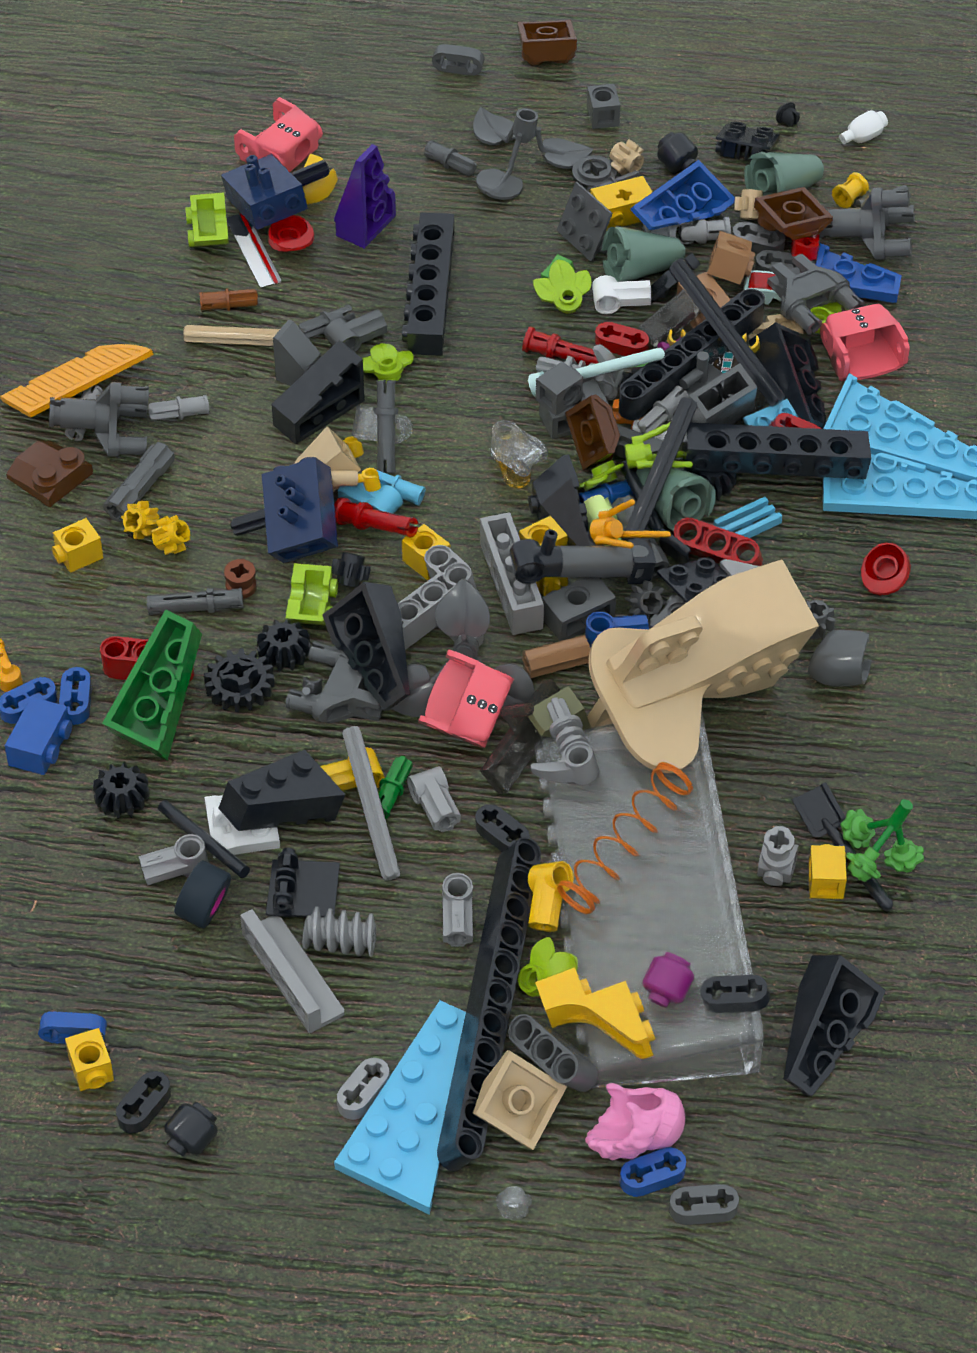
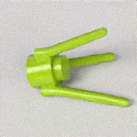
(640, 455)

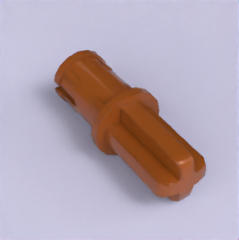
(228, 299)

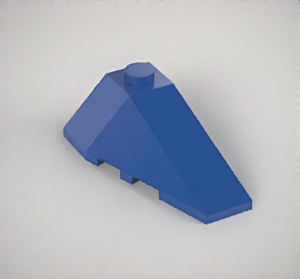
(684, 198)

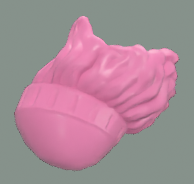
(637, 1122)

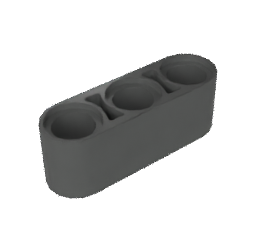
(553, 1053)

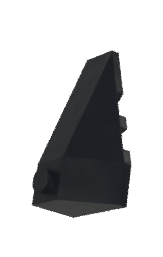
(792, 365)
(829, 1013)

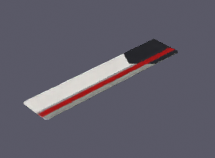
(253, 250)

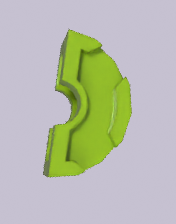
(208, 220)
(310, 593)

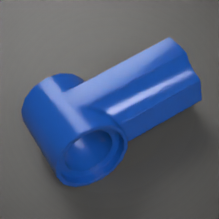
(601, 621)

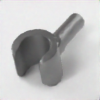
(312, 687)

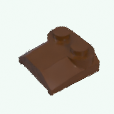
(547, 41)
(792, 213)
(593, 431)
(49, 471)

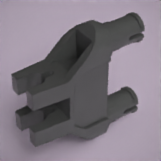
(808, 288)
(342, 695)

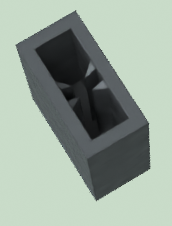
(725, 398)

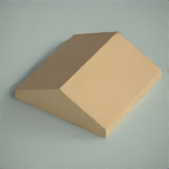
(518, 1099)

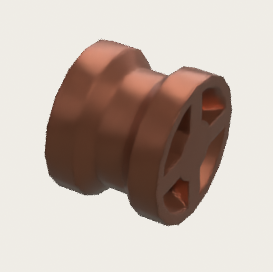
(246, 571)

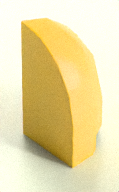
(319, 189)

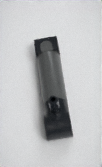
(535, 562)

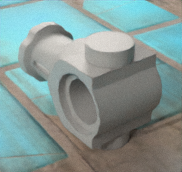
(778, 856)

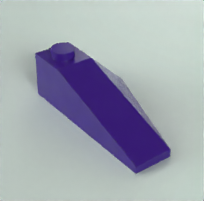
(366, 201)

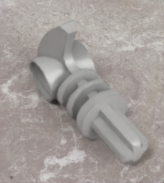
(607, 382)
(573, 747)

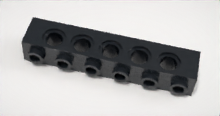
(430, 284)
(777, 450)

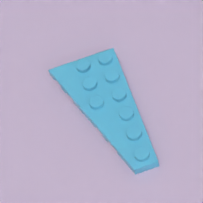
(901, 431)
(901, 488)
(402, 1128)

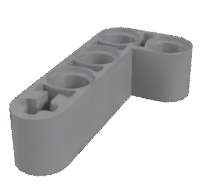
(420, 606)

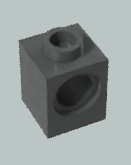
(603, 106)
(559, 388)

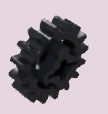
(239, 680)

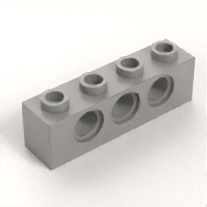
(519, 600)

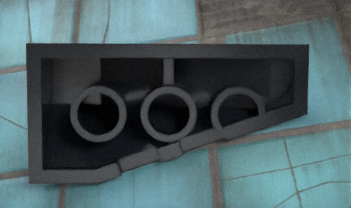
(557, 496)
(371, 635)

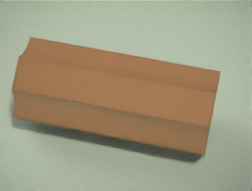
(556, 656)

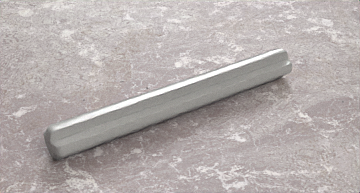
(371, 803)

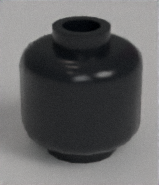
(676, 152)
(190, 1129)

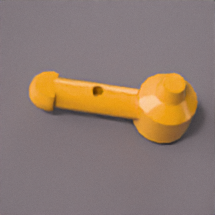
(9, 674)

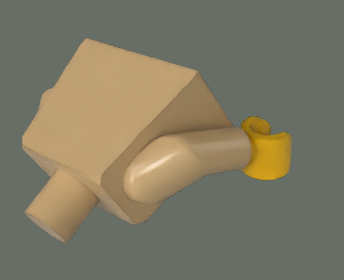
(341, 457)

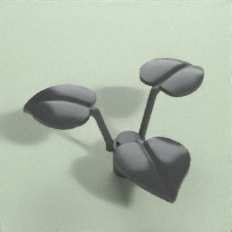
(495, 129)
(464, 614)

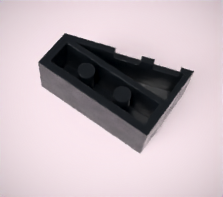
(320, 394)
(281, 792)

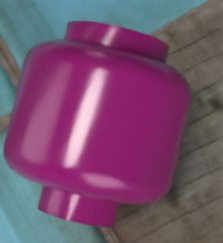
(668, 979)

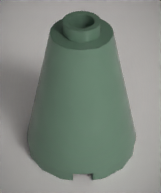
(782, 171)
(638, 253)
(682, 496)

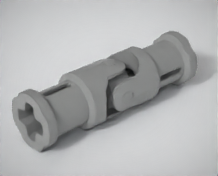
(696, 230)

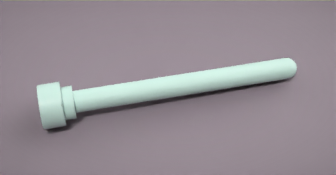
(609, 366)

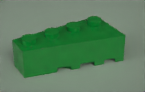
(156, 688)

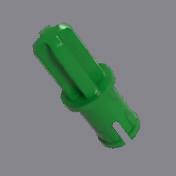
(393, 784)

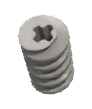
(340, 931)

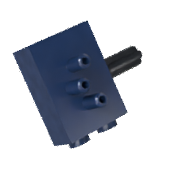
(268, 191)
(295, 511)

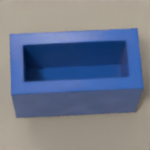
(38, 736)

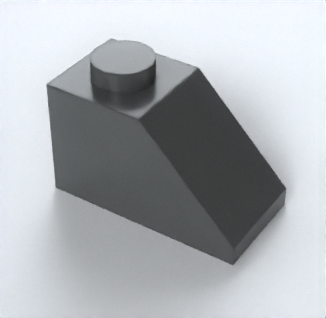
(293, 353)

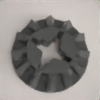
(597, 164)

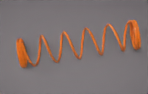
(587, 895)

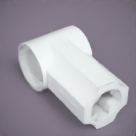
(612, 295)

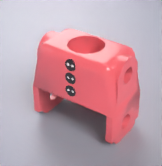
(288, 139)
(864, 342)
(466, 699)

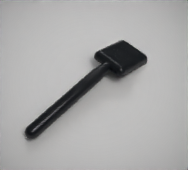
(669, 545)
(823, 816)

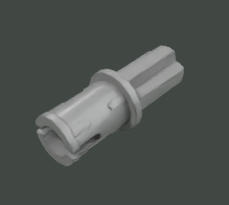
(178, 408)
(662, 411)

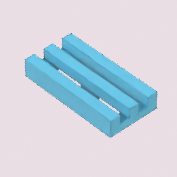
(748, 514)

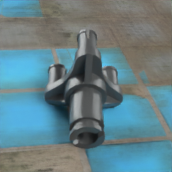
(871, 219)
(102, 416)

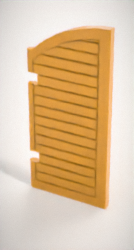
(74, 377)

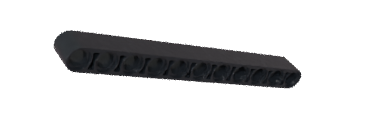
(488, 1003)

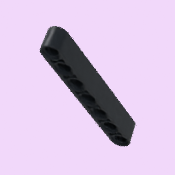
(660, 377)

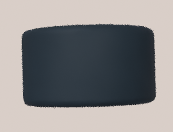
(202, 894)

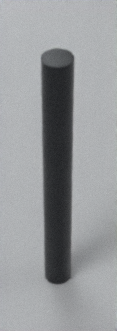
(211, 844)

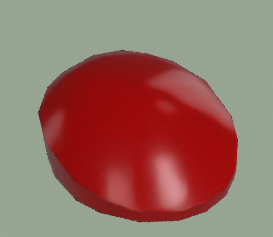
(290, 234)
(885, 569)

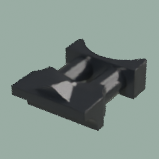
(667, 280)

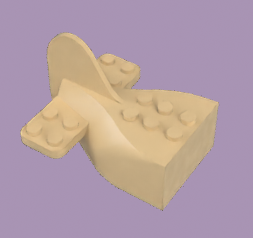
(714, 646)

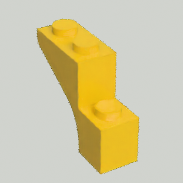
(609, 1009)

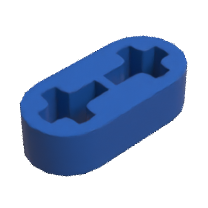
(81, 695)
(20, 696)
(59, 1025)
(653, 1173)

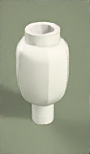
(865, 127)

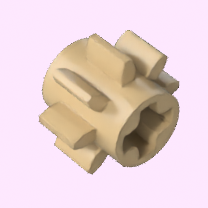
(626, 157)
(745, 204)

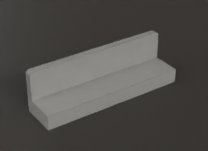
(291, 970)

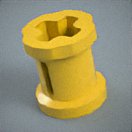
(846, 193)

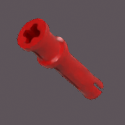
(554, 347)
(364, 516)

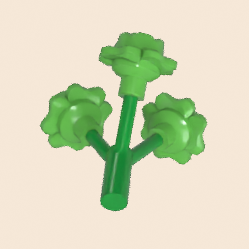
(859, 830)

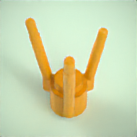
(608, 529)

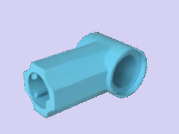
(384, 499)

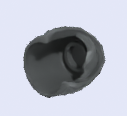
(840, 659)

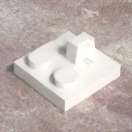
(237, 841)

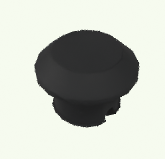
(787, 114)

